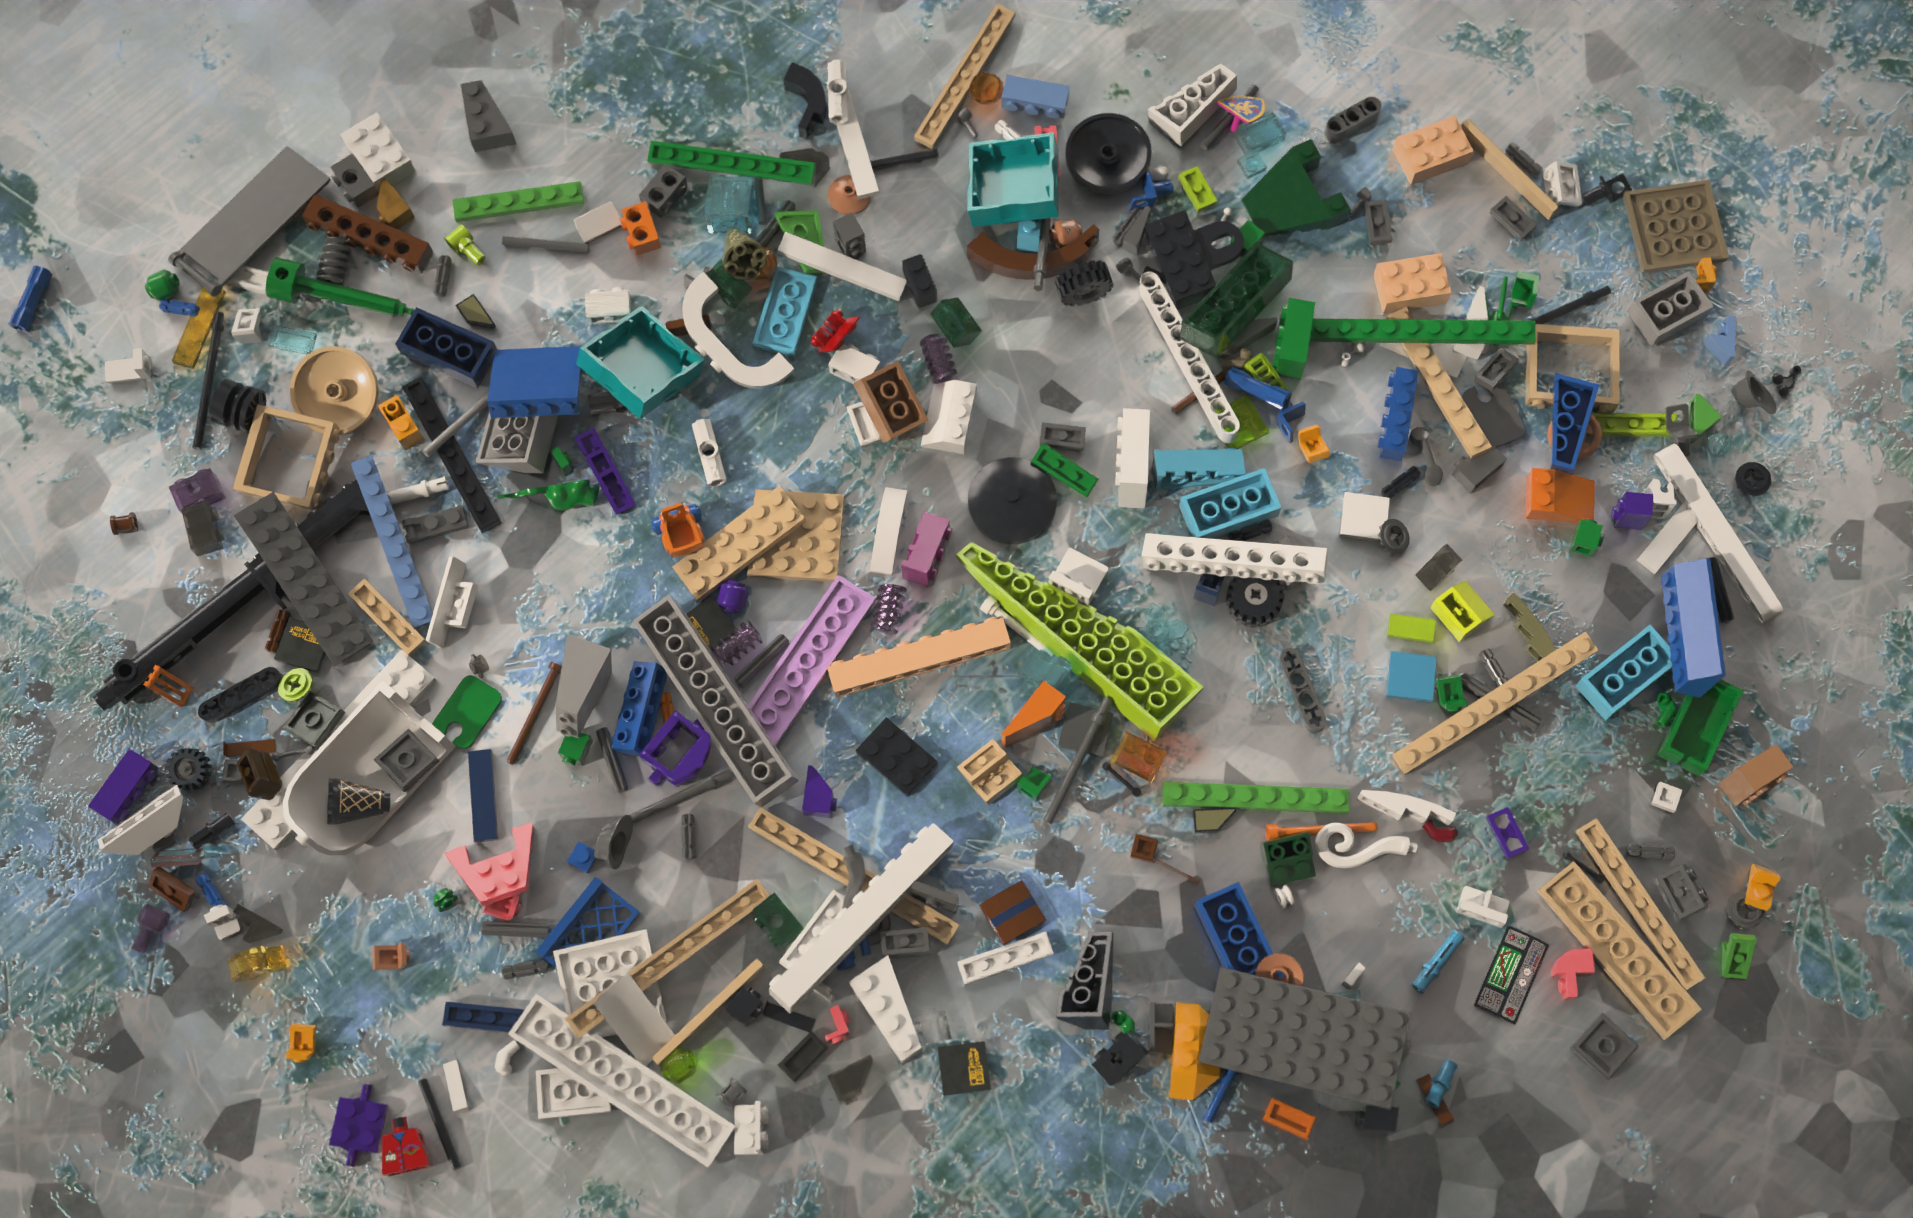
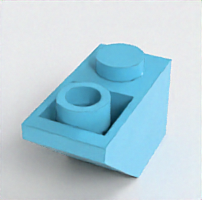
(1028, 236)

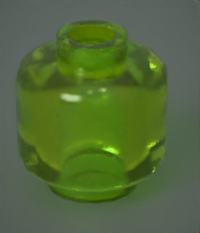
(679, 1065)

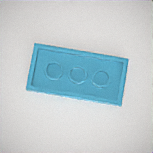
(785, 312)

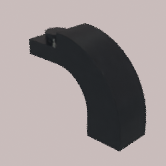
(807, 85)

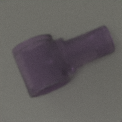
(151, 921)

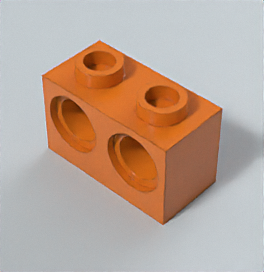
(644, 227)

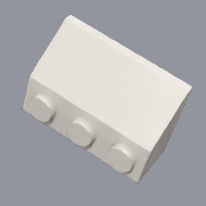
(949, 416)

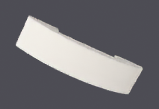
(888, 531)

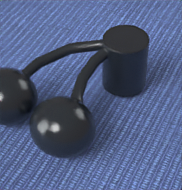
(1777, 379)

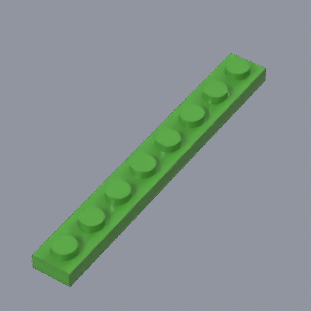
(1256, 797)

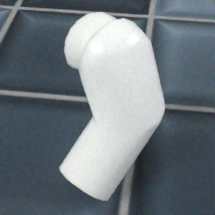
(1158, 173)
(503, 1058)

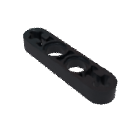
(238, 691)

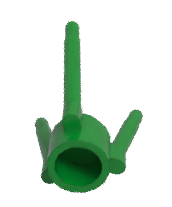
(1500, 315)

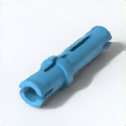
(1453, 940)

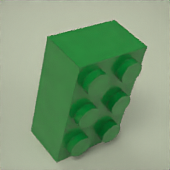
(1293, 338)

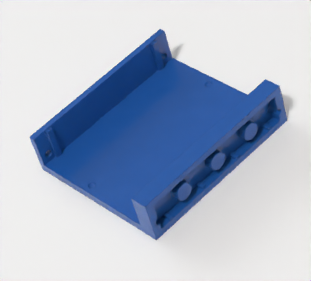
(534, 382)

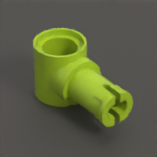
(462, 241)

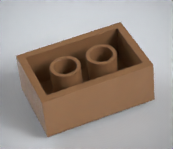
(890, 401)
(1756, 776)

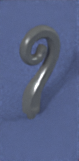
(856, 869)

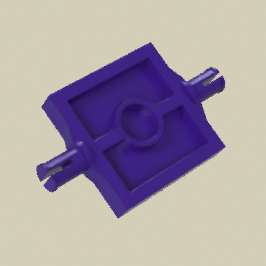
(358, 1125)

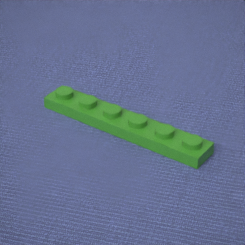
(518, 201)

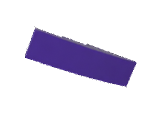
(605, 471)

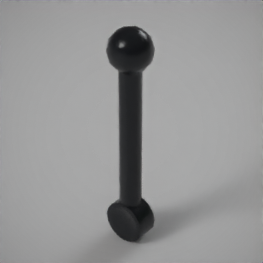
(1135, 791)
(1600, 878)

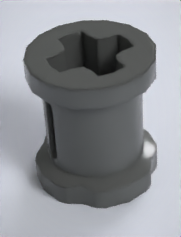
(731, 1092)

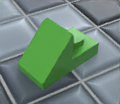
(1737, 955)

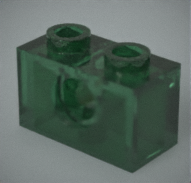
(955, 322)
(772, 908)

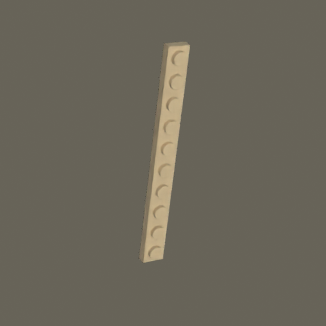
(1494, 703)
(833, 865)
(677, 950)

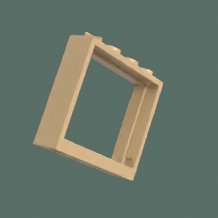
(1573, 335)
(253, 450)

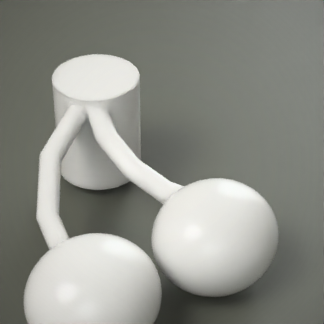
(1358, 347)

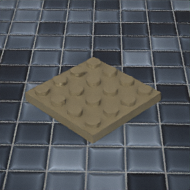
(1675, 226)

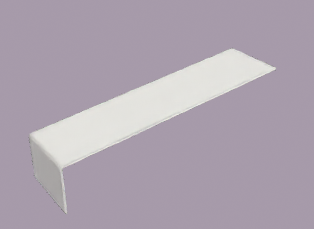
(455, 1087)

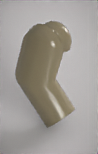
(1240, 361)

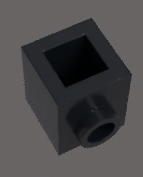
(745, 1006)

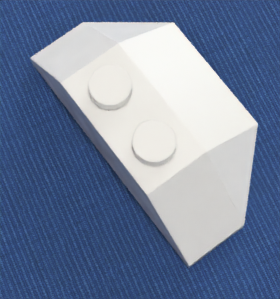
(145, 826)

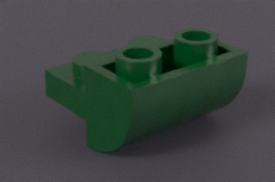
(1288, 859)

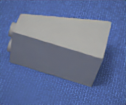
(582, 680)

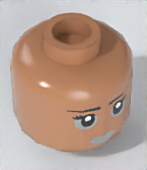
(1064, 232)

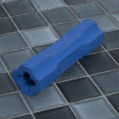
(24, 312)
(1270, 394)

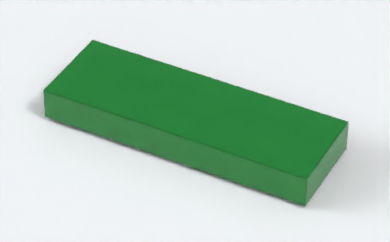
(1065, 470)

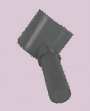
(963, 118)
(1365, 196)
(1126, 265)

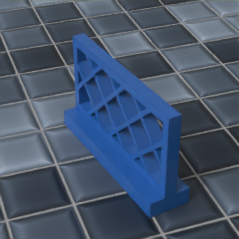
(575, 914)

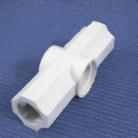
(837, 83)
(706, 441)

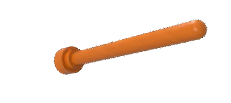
(1274, 831)

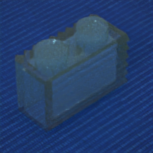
(1260, 134)

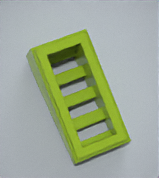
(1265, 366)

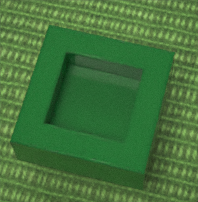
(563, 460)

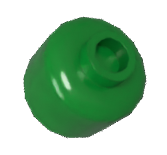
(162, 285)

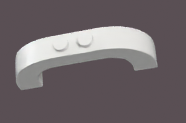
(760, 377)

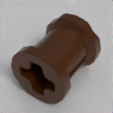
(123, 523)

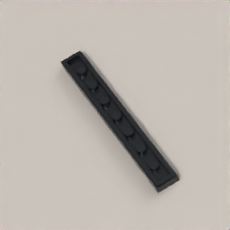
(452, 456)

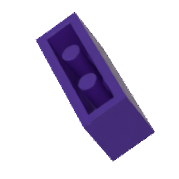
(123, 787)

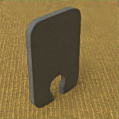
(1497, 417)

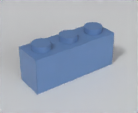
(1035, 96)

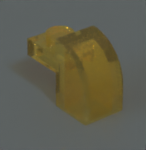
(256, 961)

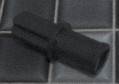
(211, 831)

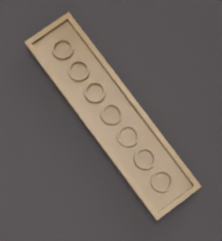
(1619, 950)

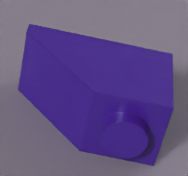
(818, 796)

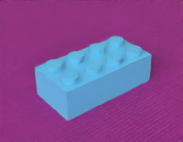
(1230, 505)
(1626, 672)

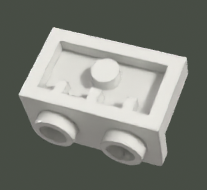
(1563, 184)

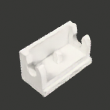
(1662, 502)

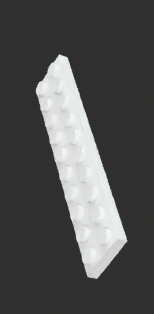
(404, 677)
(623, 1081)

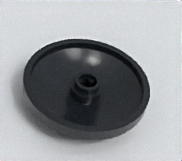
(1108, 153)
(1012, 500)

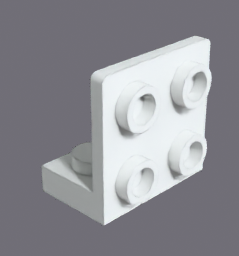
(1078, 576)
(749, 1129)

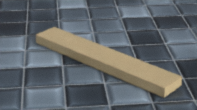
(1509, 170)
(709, 1011)

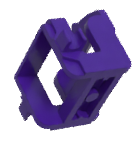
(689, 764)

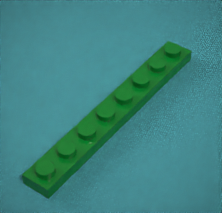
(732, 163)

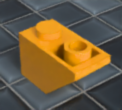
(400, 422)

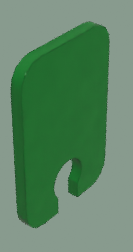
(469, 706)

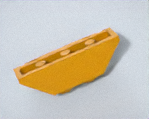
(1189, 1075)

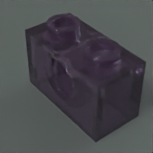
(210, 489)

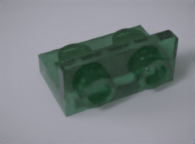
(730, 289)

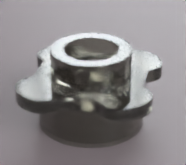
(478, 665)

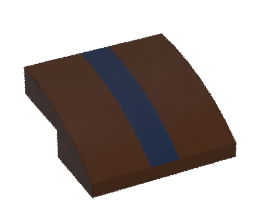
(1012, 912)

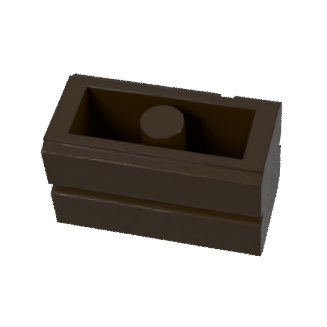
(259, 774)

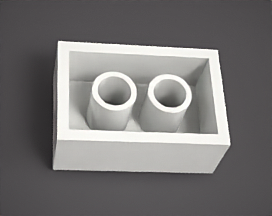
(378, 151)

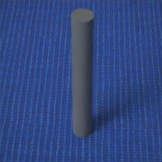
(760, 202)

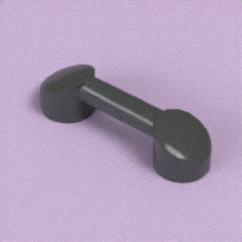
(1433, 473)

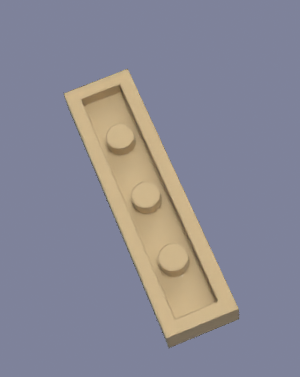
(387, 617)

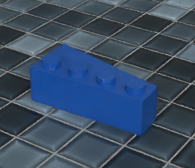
(1570, 416)

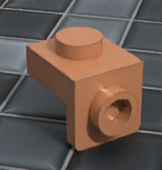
(390, 957)

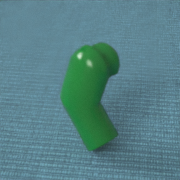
(1666, 708)
(1123, 1021)

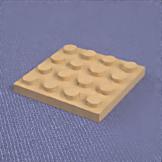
(812, 548)

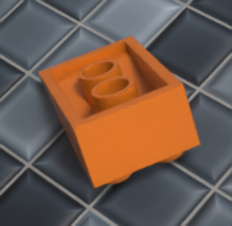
(1559, 496)
(1036, 715)

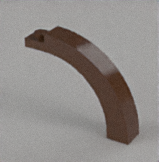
(1021, 265)

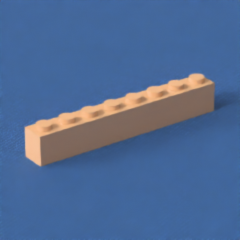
(918, 657)

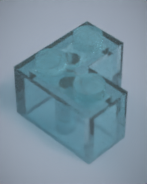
(1042, 667)

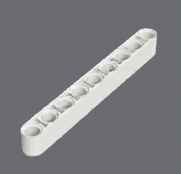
(1189, 366)
(1719, 534)

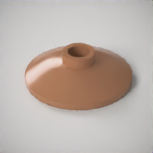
(842, 201)
(1281, 962)

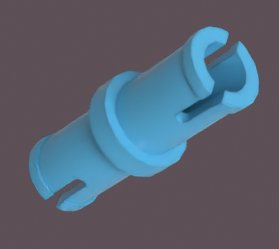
(1441, 1083)

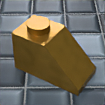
(392, 207)

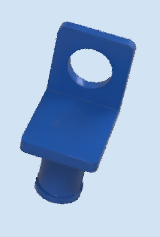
(1151, 192)
(1289, 414)

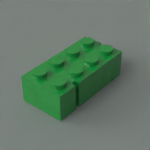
(1700, 727)

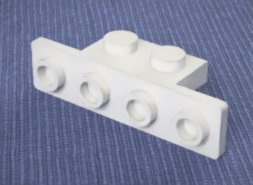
(452, 604)

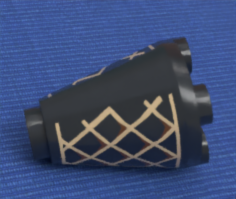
(354, 801)

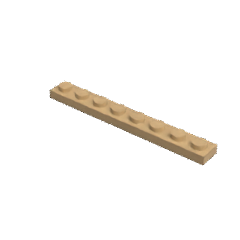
(958, 84)
(1445, 393)
(1640, 904)

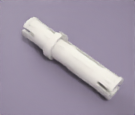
(425, 488)

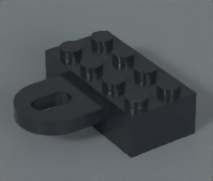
(1188, 257)

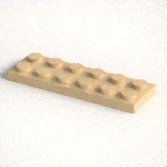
(739, 543)

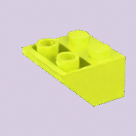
(1461, 610)

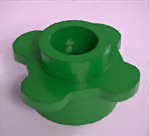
(444, 899)

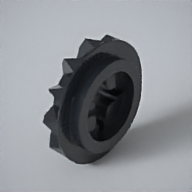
(1759, 472)

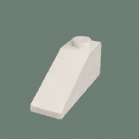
(1476, 312)

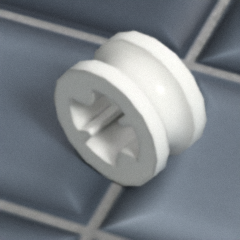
(1284, 896)

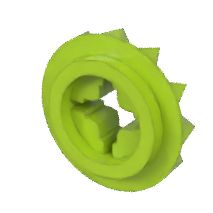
(295, 677)

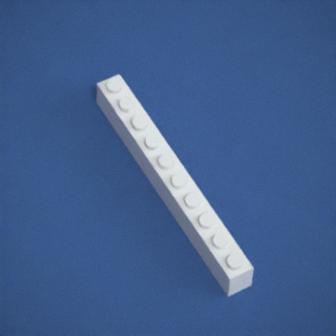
(860, 918)

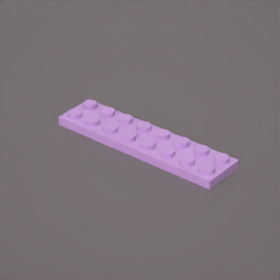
(809, 655)

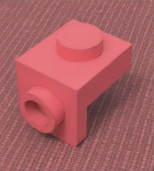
(504, 909)
(841, 1019)

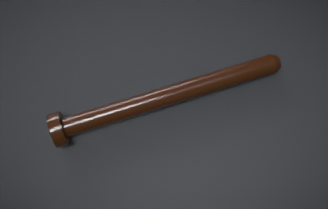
(532, 717)

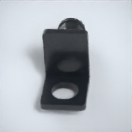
(1605, 190)

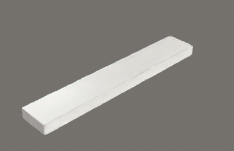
(857, 155)
(841, 266)

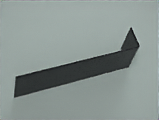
(793, 1019)

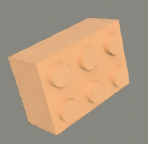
(1432, 150)
(1412, 283)

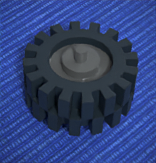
(188, 769)

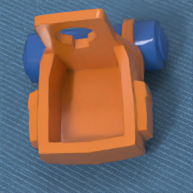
(679, 529)

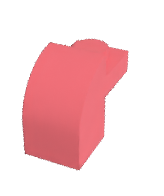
(1572, 964)

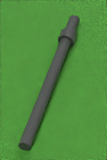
(1040, 268)
(1098, 719)
(708, 783)

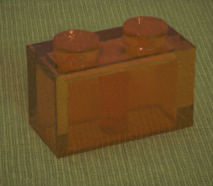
(1138, 756)

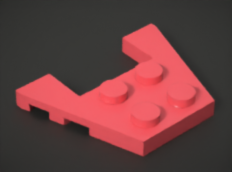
(500, 875)

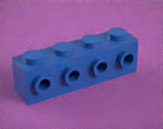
(1399, 412)
(639, 708)

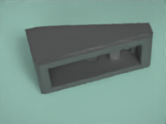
(1134, 237)

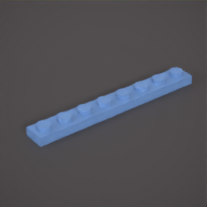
(393, 541)

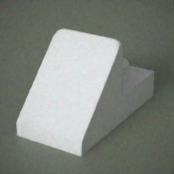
(247, 326)

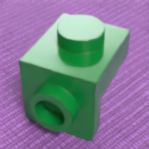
(1451, 693)

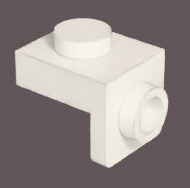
(223, 921)

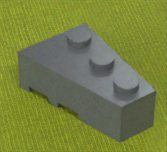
(484, 120)

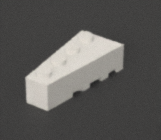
(1133, 458)
(884, 1002)

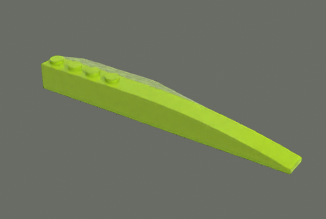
(1102, 652)

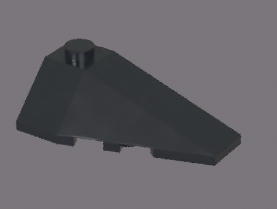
(1088, 993)

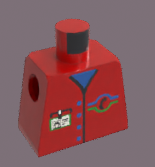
(404, 1150)

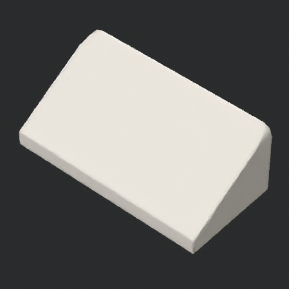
(597, 222)

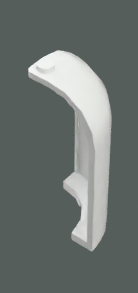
(351, 757)

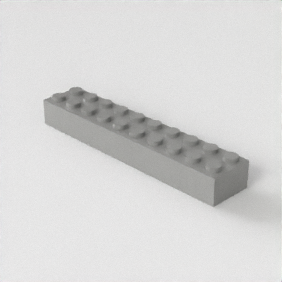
(715, 701)

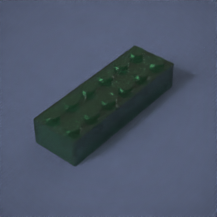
(1236, 300)

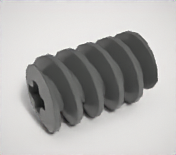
(331, 261)

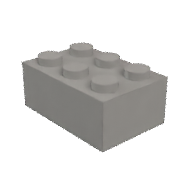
(1670, 308)

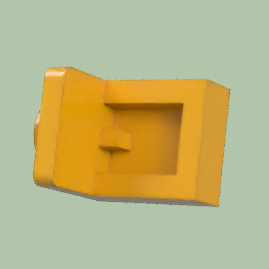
(1706, 274)
(1312, 444)
(301, 1042)

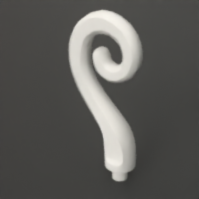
(1393, 845)

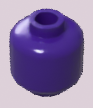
(733, 596)

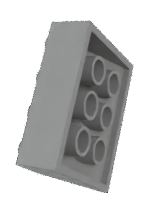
(517, 443)

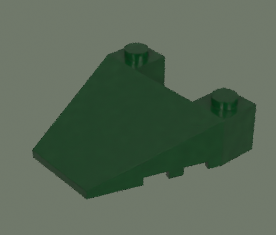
(1288, 200)

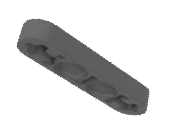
(1304, 689)

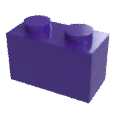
(1632, 510)

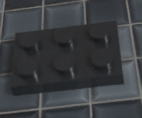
(896, 756)

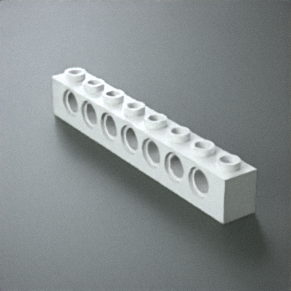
(1243, 552)

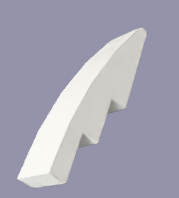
(1397, 804)

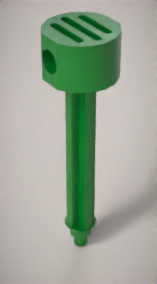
(288, 280)

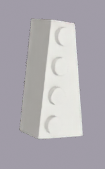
(1192, 106)

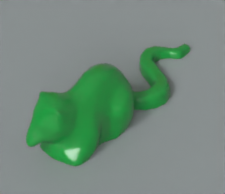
(564, 495)

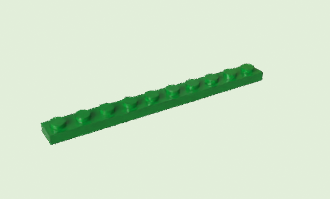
(1424, 331)

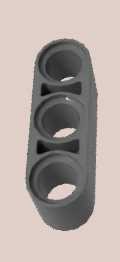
(1359, 113)

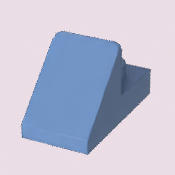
(1724, 343)

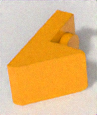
(1761, 887)

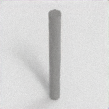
(457, 425)

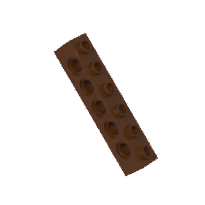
(322, 209)

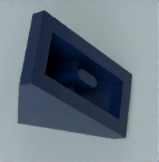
(1208, 588)

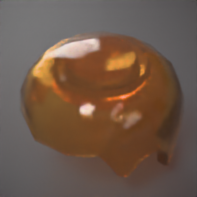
(986, 88)
(770, 266)

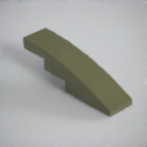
(1528, 625)

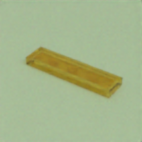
(197, 329)

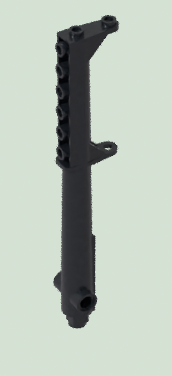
(182, 638)

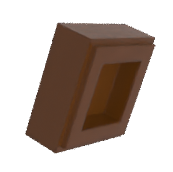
(1144, 848)

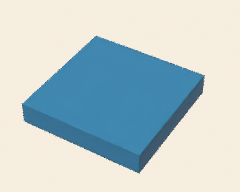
(1411, 676)

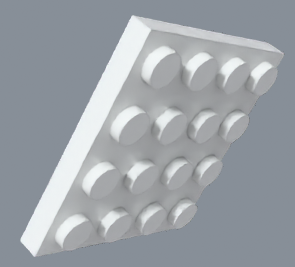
(596, 965)

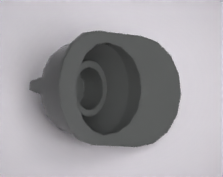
(1753, 394)
(614, 841)

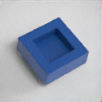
(582, 857)

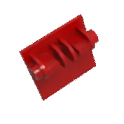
(837, 328)

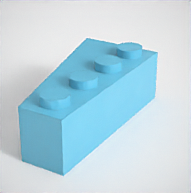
(1196, 467)

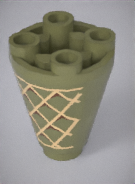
(742, 255)

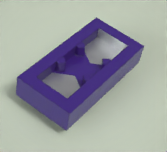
(1507, 833)

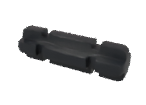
(1401, 482)
(1251, 531)

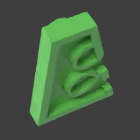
(803, 225)

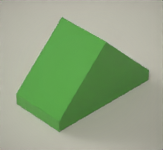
(1701, 416)

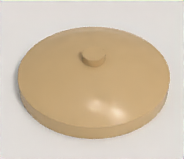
(335, 387)

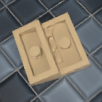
(990, 772)

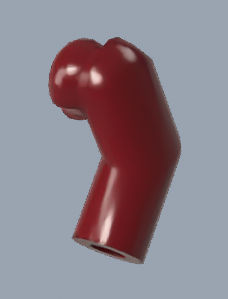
(1440, 834)

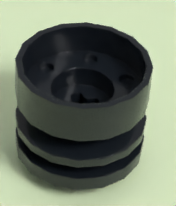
(235, 405)

